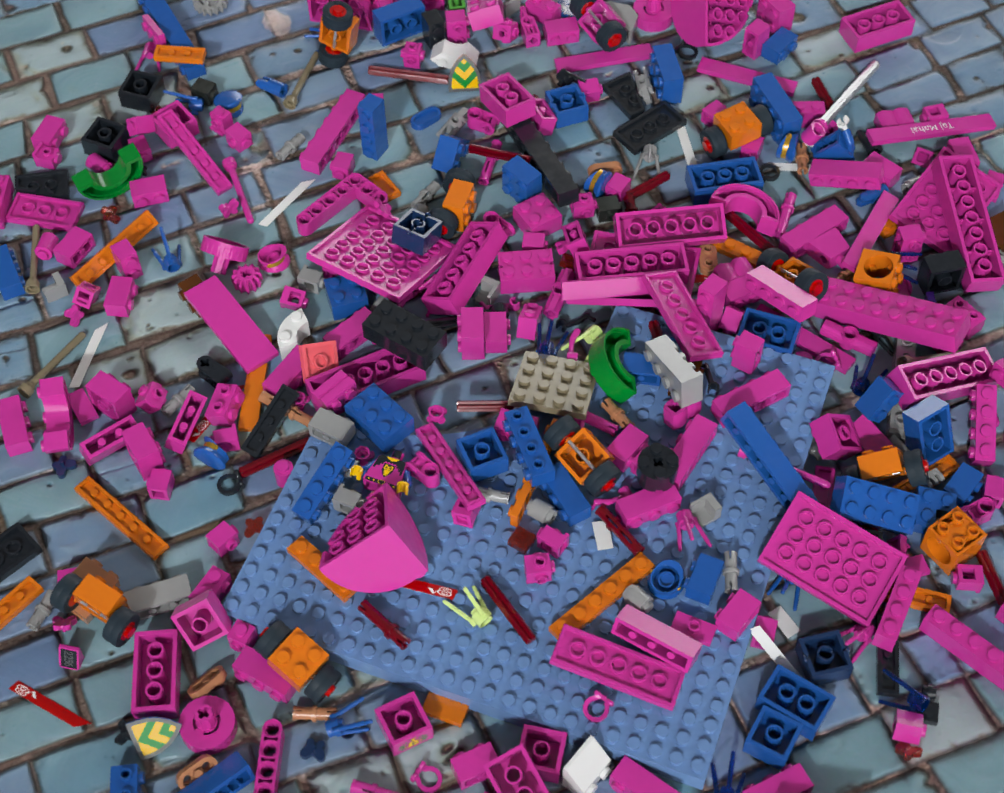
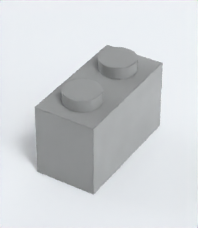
(331, 427)

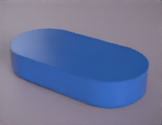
(425, 118)

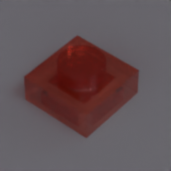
(567, 261)
(521, 539)

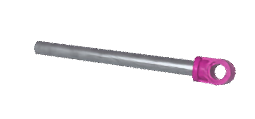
(819, 126)

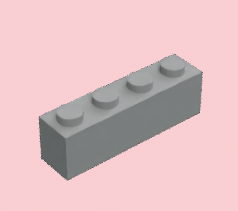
(159, 596)

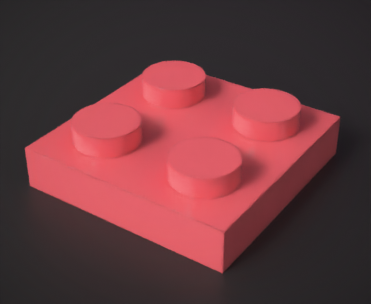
(318, 358)

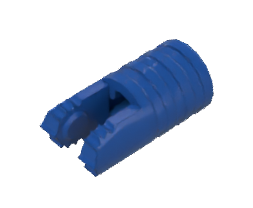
(272, 86)
(870, 196)

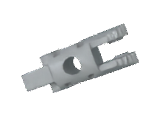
(644, 85)
(454, 123)

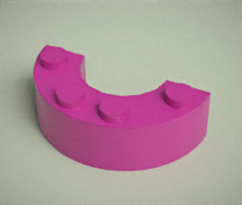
(751, 202)
(57, 415)

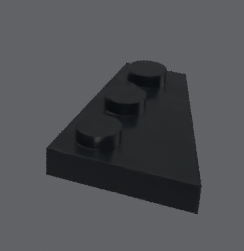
(624, 95)
(47, 183)

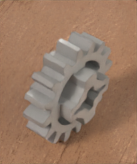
(209, 6)

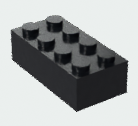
(404, 334)

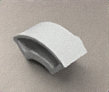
(446, 53)
(292, 332)

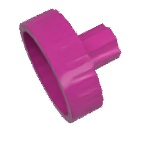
(657, 17)
(224, 252)
(201, 718)

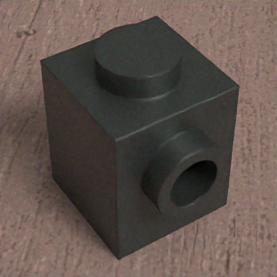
(204, 89)
(607, 207)

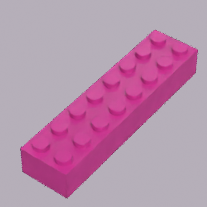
(968, 222)
(894, 315)

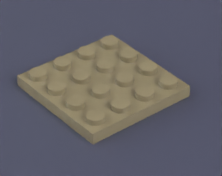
(553, 385)

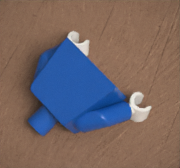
(837, 145)

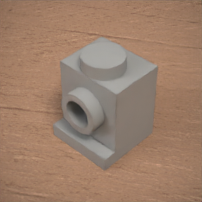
(310, 280)
(346, 500)

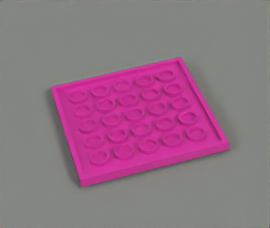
(365, 255)

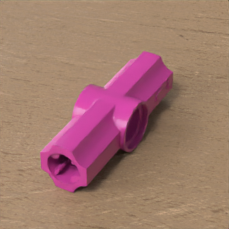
(554, 303)
(848, 338)

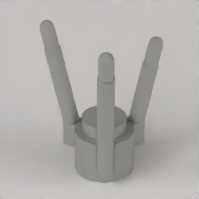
(649, 155)

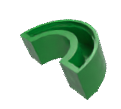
(113, 181)
(607, 367)

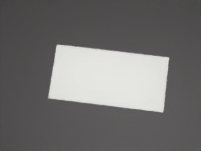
(602, 535)
(785, 623)

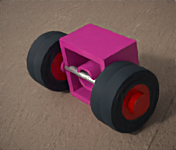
(600, 23)

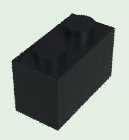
(432, 27)

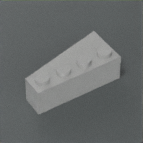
(675, 372)

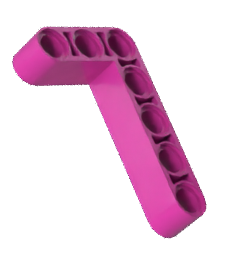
(336, 199)
(269, 763)

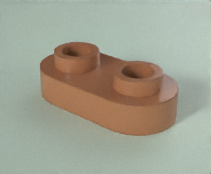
(613, 166)
(707, 256)
(210, 680)
(195, 770)

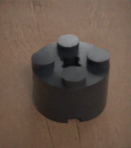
(657, 467)

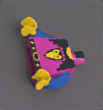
(385, 470)

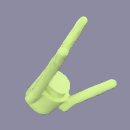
(589, 336)
(480, 614)

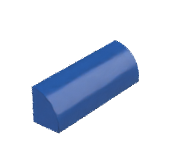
(225, 777)

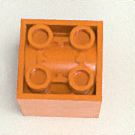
(876, 264)
(953, 540)

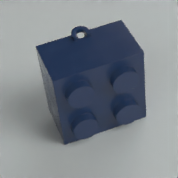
(417, 231)
(824, 658)

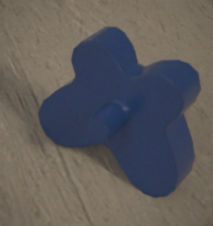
(63, 465)
(314, 749)

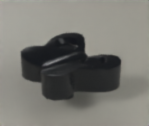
(124, 735)

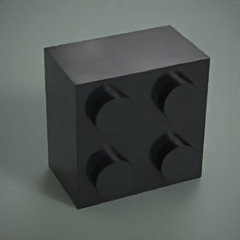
(141, 91)
(105, 138)
(941, 272)

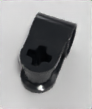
(212, 371)

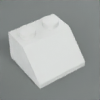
(586, 768)

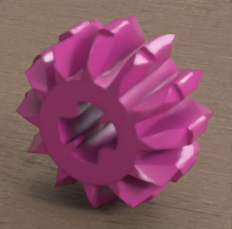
(247, 278)

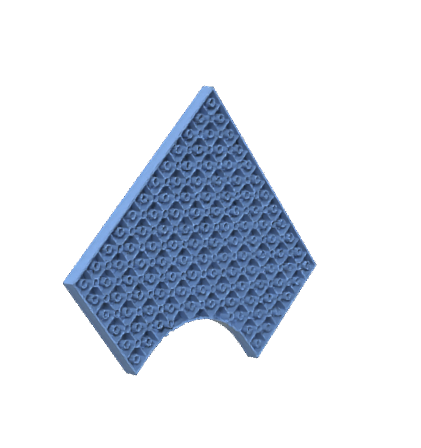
(492, 664)

